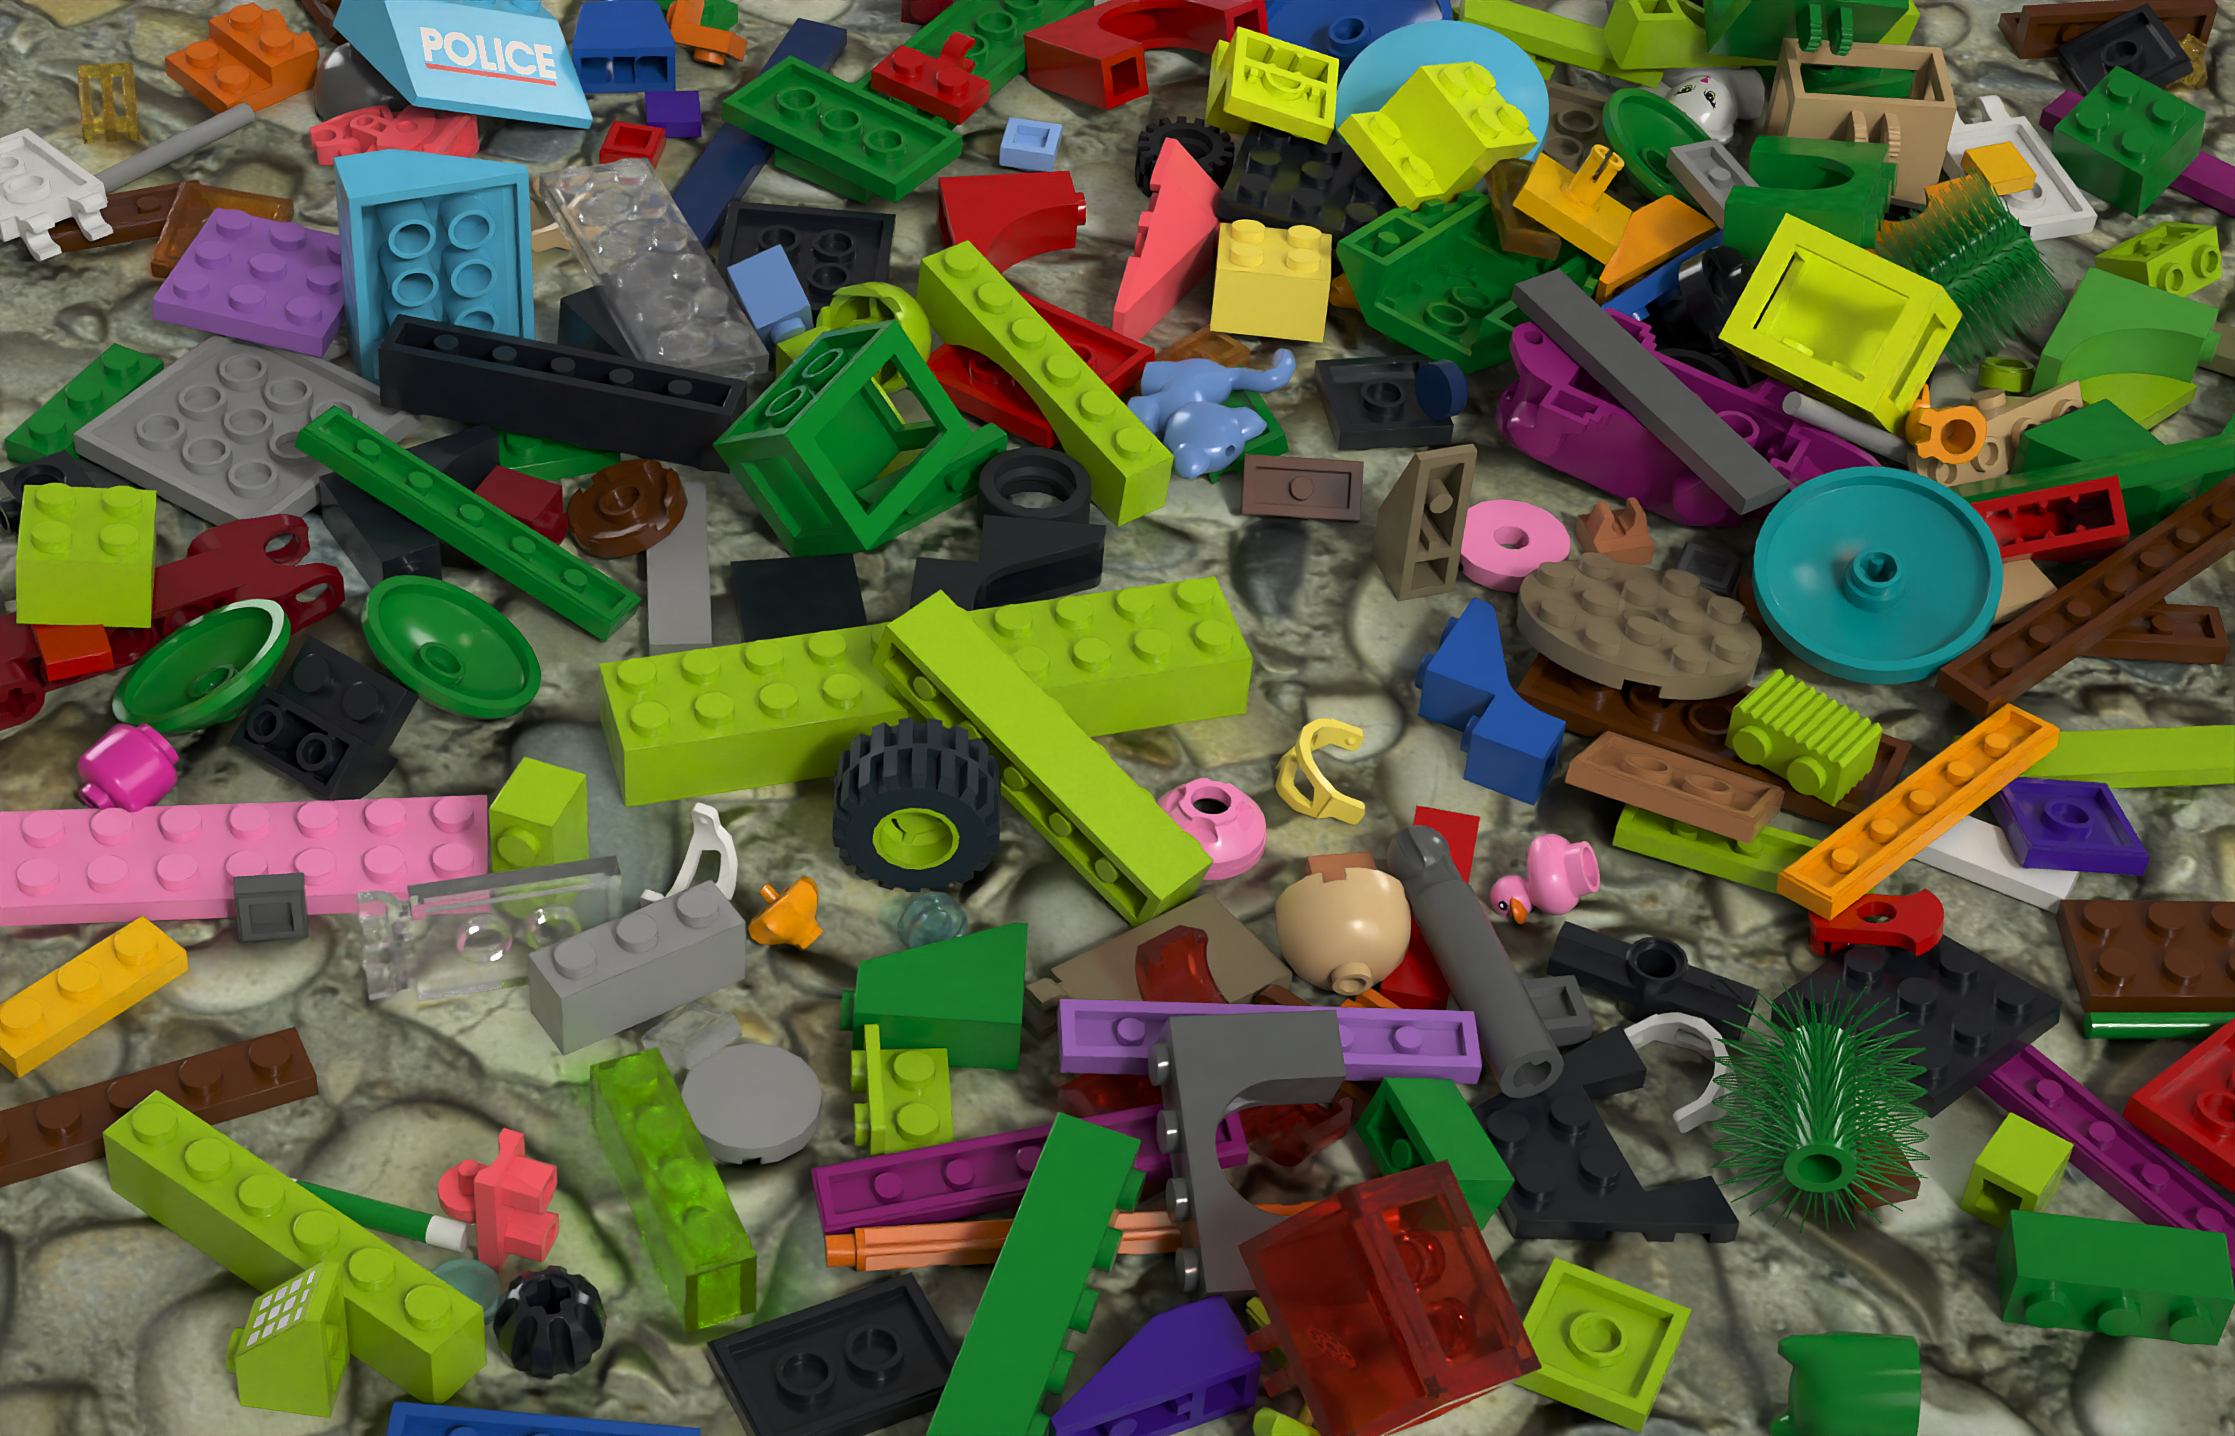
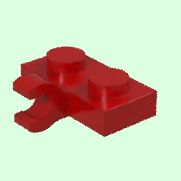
(934, 85)

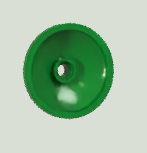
(1641, 131)
(450, 647)
(205, 669)

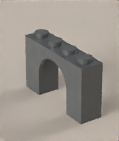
(1205, 1074)

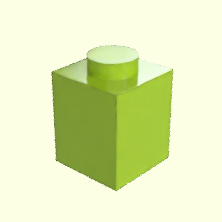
(2015, 1172)

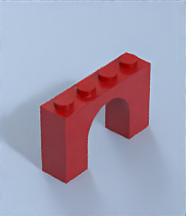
(1101, 49)

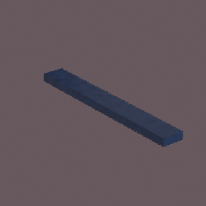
(737, 157)

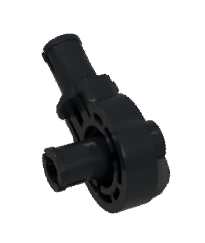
(1710, 291)

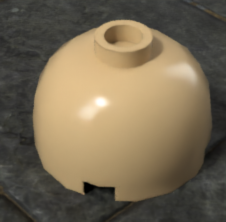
(1344, 930)

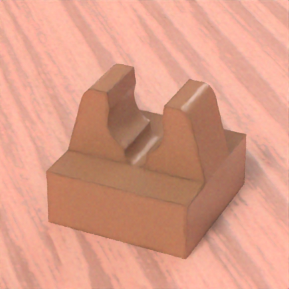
(1616, 533)

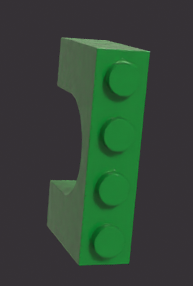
(1820, 181)

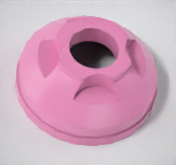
(1230, 838)

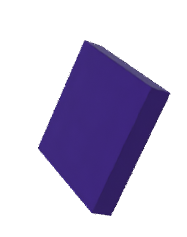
(2068, 827)

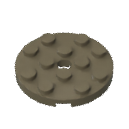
(1639, 627)

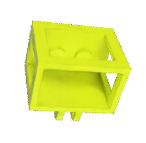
(1841, 324)

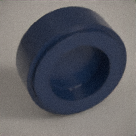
(1441, 389)

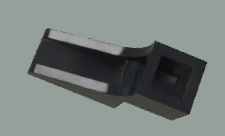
(1017, 564)

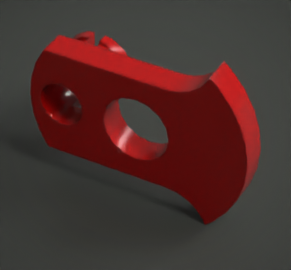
(1915, 924)

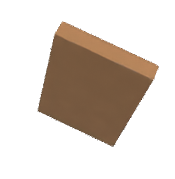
(1676, 786)

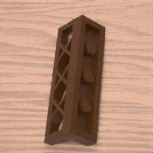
(2047, 26)

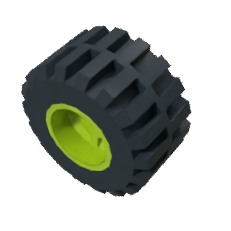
(917, 805)

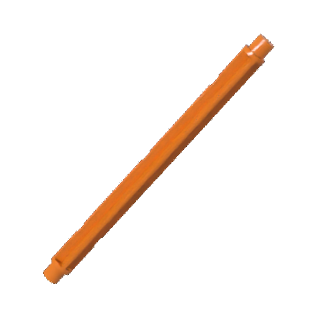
(983, 1240)

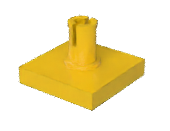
(1576, 202)

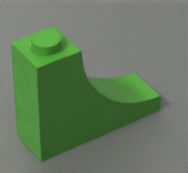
(2126, 329)

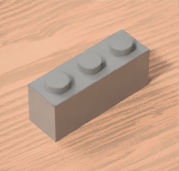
(637, 967)

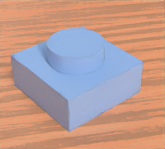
(1030, 145)

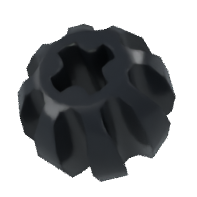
(549, 1322)

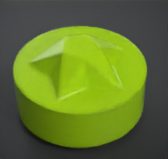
(2006, 374)

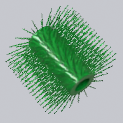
(1976, 265)
(1819, 1107)

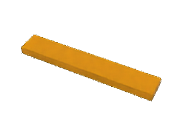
(1917, 811)

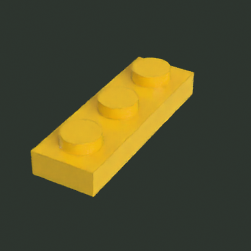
(86, 994)

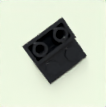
(328, 723)

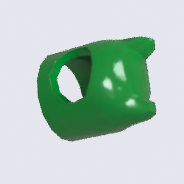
(1851, 1385)

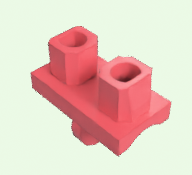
(504, 1202)

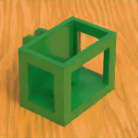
(1759, 26)
(831, 433)

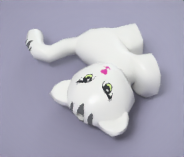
(1712, 96)

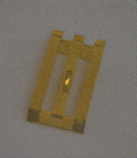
(109, 124)

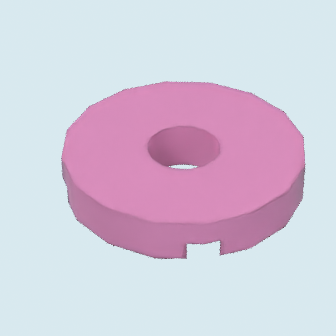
(1512, 523)

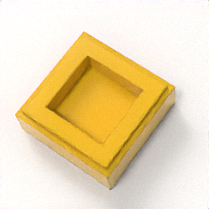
(2001, 167)

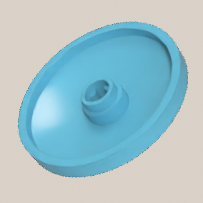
(1395, 56)

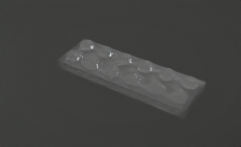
(652, 269)

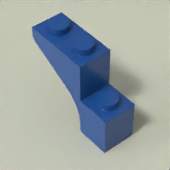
(1468, 689)

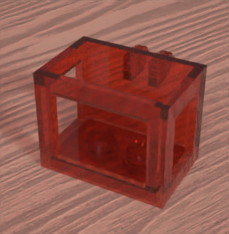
(1386, 1305)

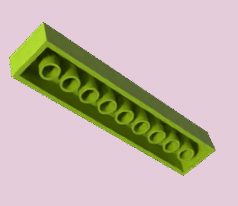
(796, 702)

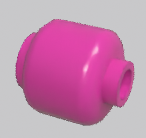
(127, 769)

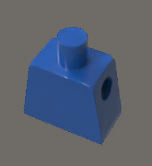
(623, 47)

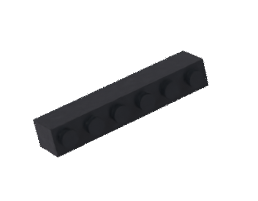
(558, 392)

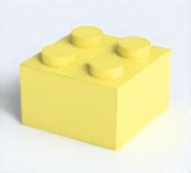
(1271, 281)

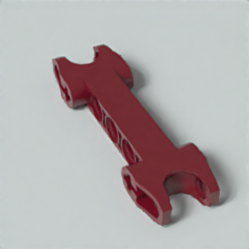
(220, 569)

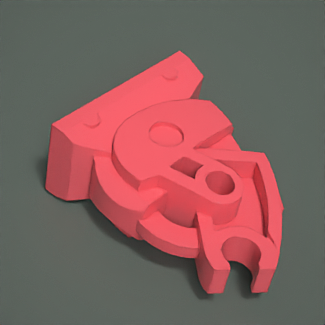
(410, 129)

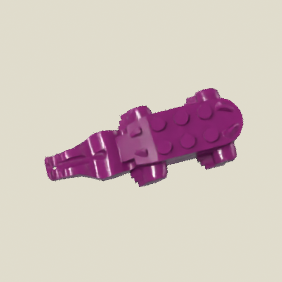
(1584, 431)

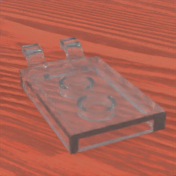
(480, 928)

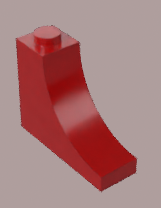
(1010, 214)
(2059, 522)

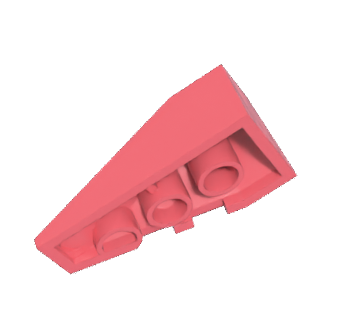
(1172, 244)

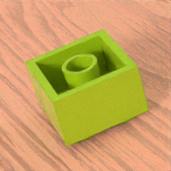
(86, 556)

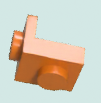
(708, 43)

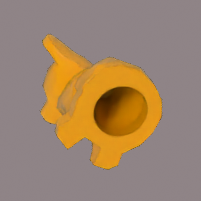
(1946, 434)

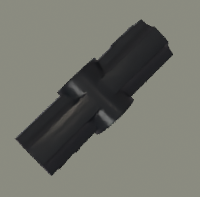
(1651, 979)

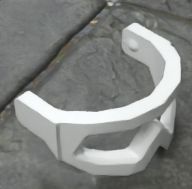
(707, 836)
(1664, 1029)

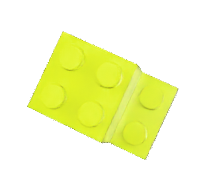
(1271, 85)
(1438, 134)

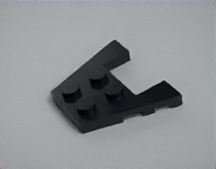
(1571, 1169)

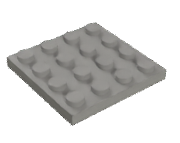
(225, 426)

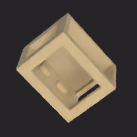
(1912, 126)

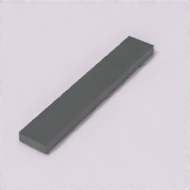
(1650, 392)

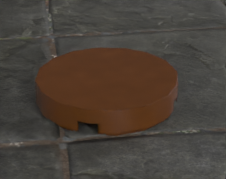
(626, 508)

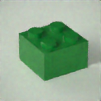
(2128, 140)

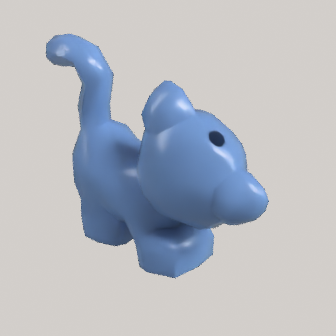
(1186, 412)

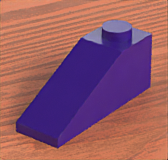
(1168, 1377)

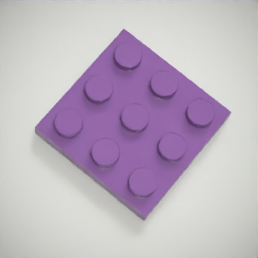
(258, 283)

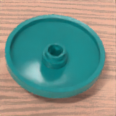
(1876, 574)

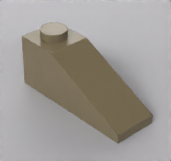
(1425, 522)

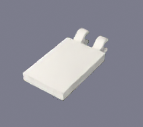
(45, 188)
(2054, 203)

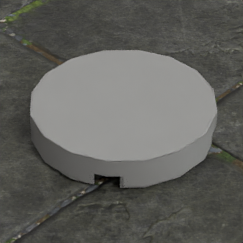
(753, 1103)

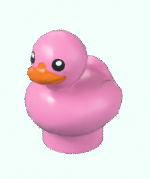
(1555, 882)

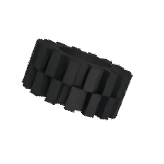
(1205, 144)

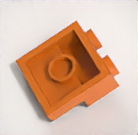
(246, 60)

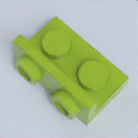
(2167, 257)
(903, 1095)

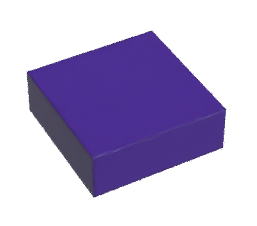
(675, 112)

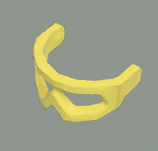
(1326, 800)

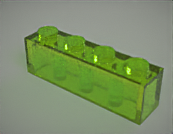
(673, 1190)

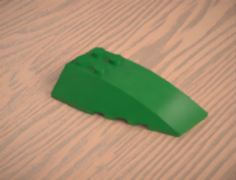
(1445, 282)

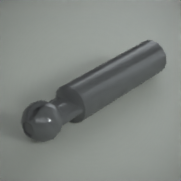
(1474, 963)

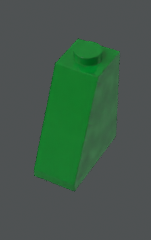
(2103, 432)
(946, 996)

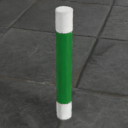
(395, 1219)

